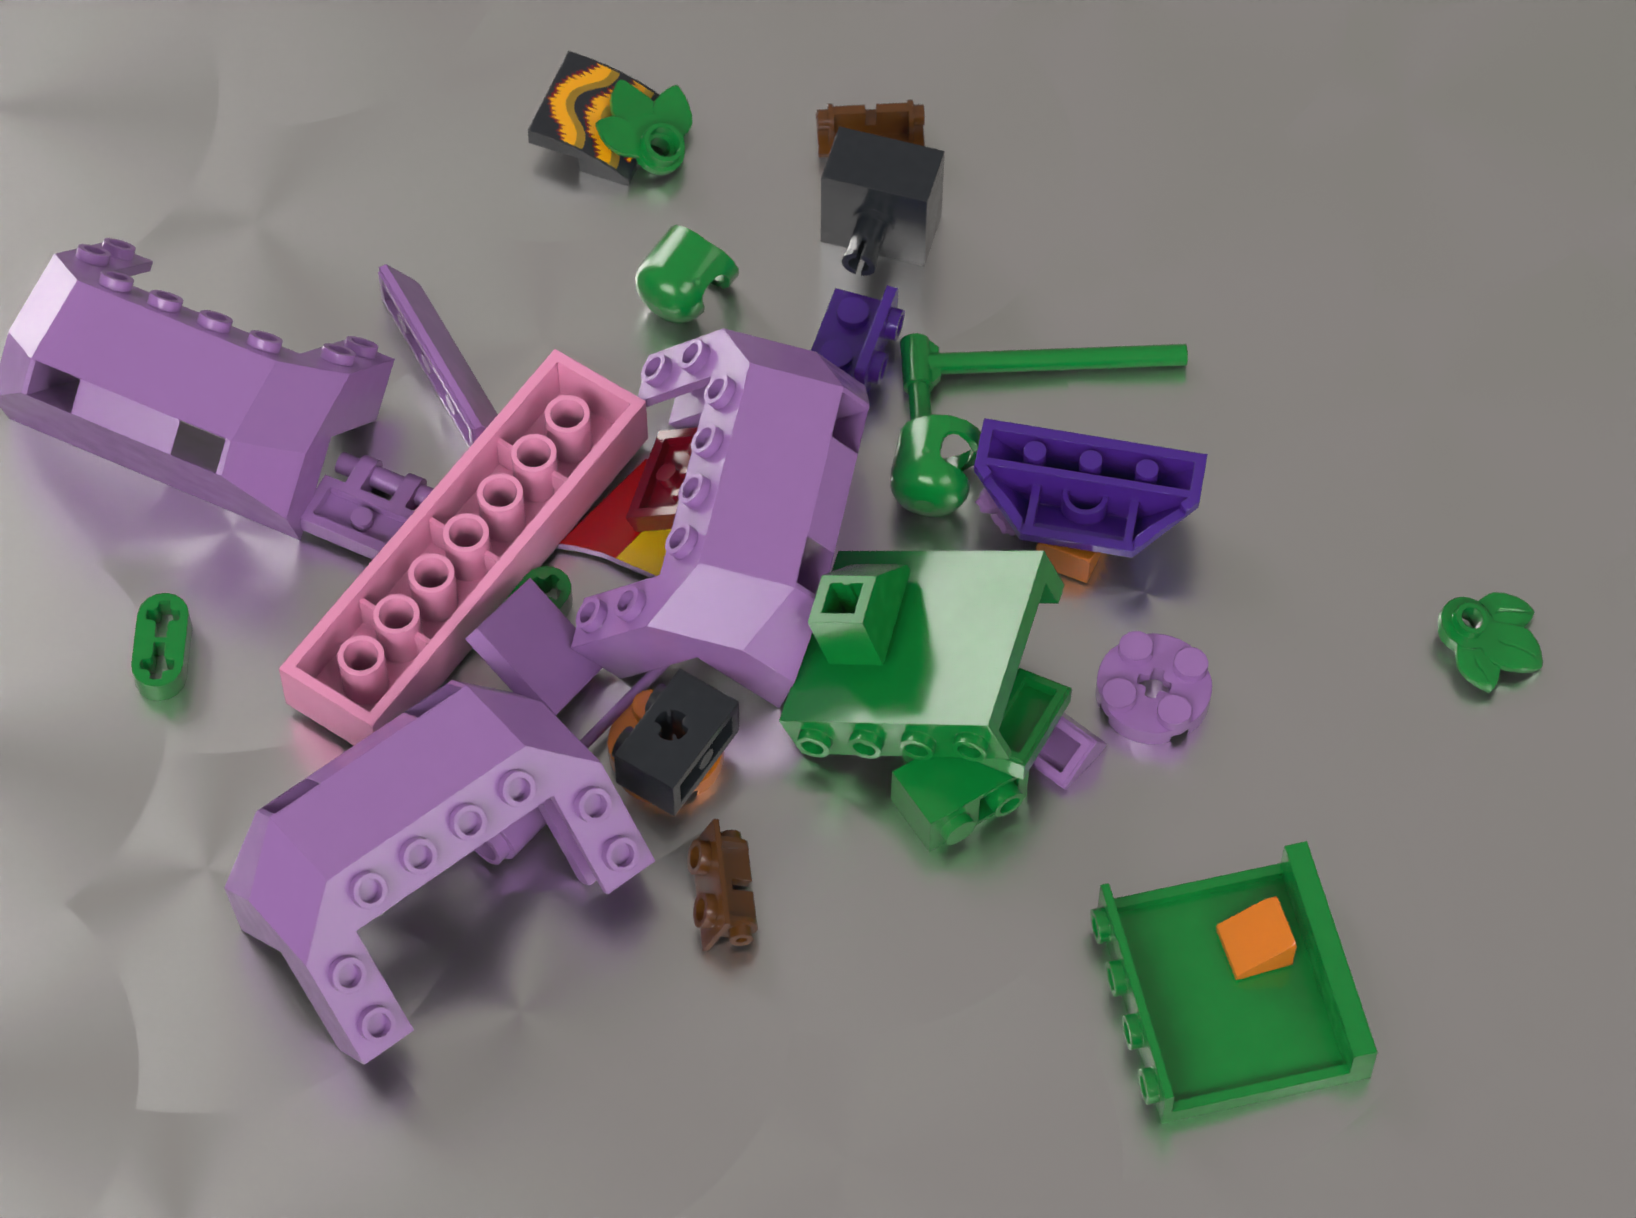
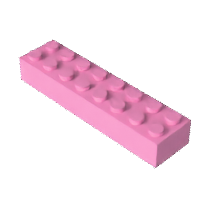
(465, 549)

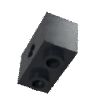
(701, 727)

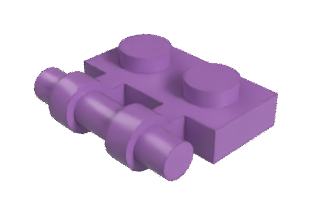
(352, 515)

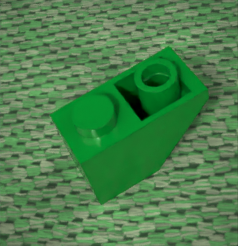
(858, 612)
(951, 796)

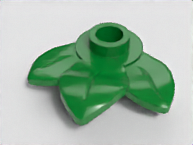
(642, 122)
(1494, 642)

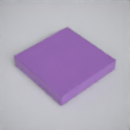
(531, 650)

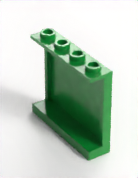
(944, 667)
(1222, 1039)

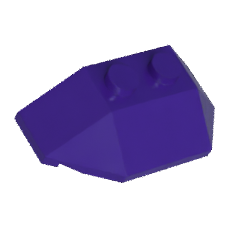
(1086, 487)

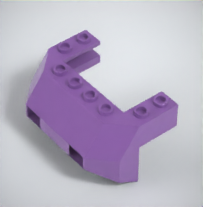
(127, 364)
(750, 517)
(401, 815)

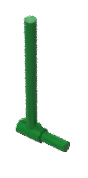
(924, 363)

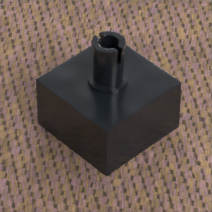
(880, 199)

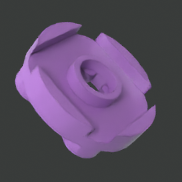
(1160, 658)

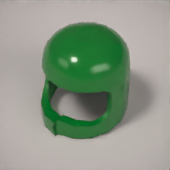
(679, 272)
(919, 474)

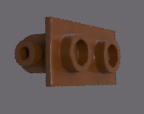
(888, 120)
(718, 863)

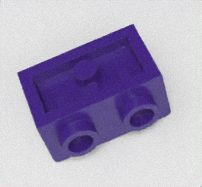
(858, 332)

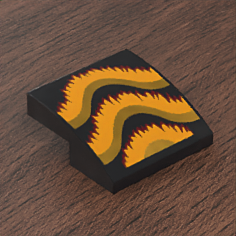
(572, 108)

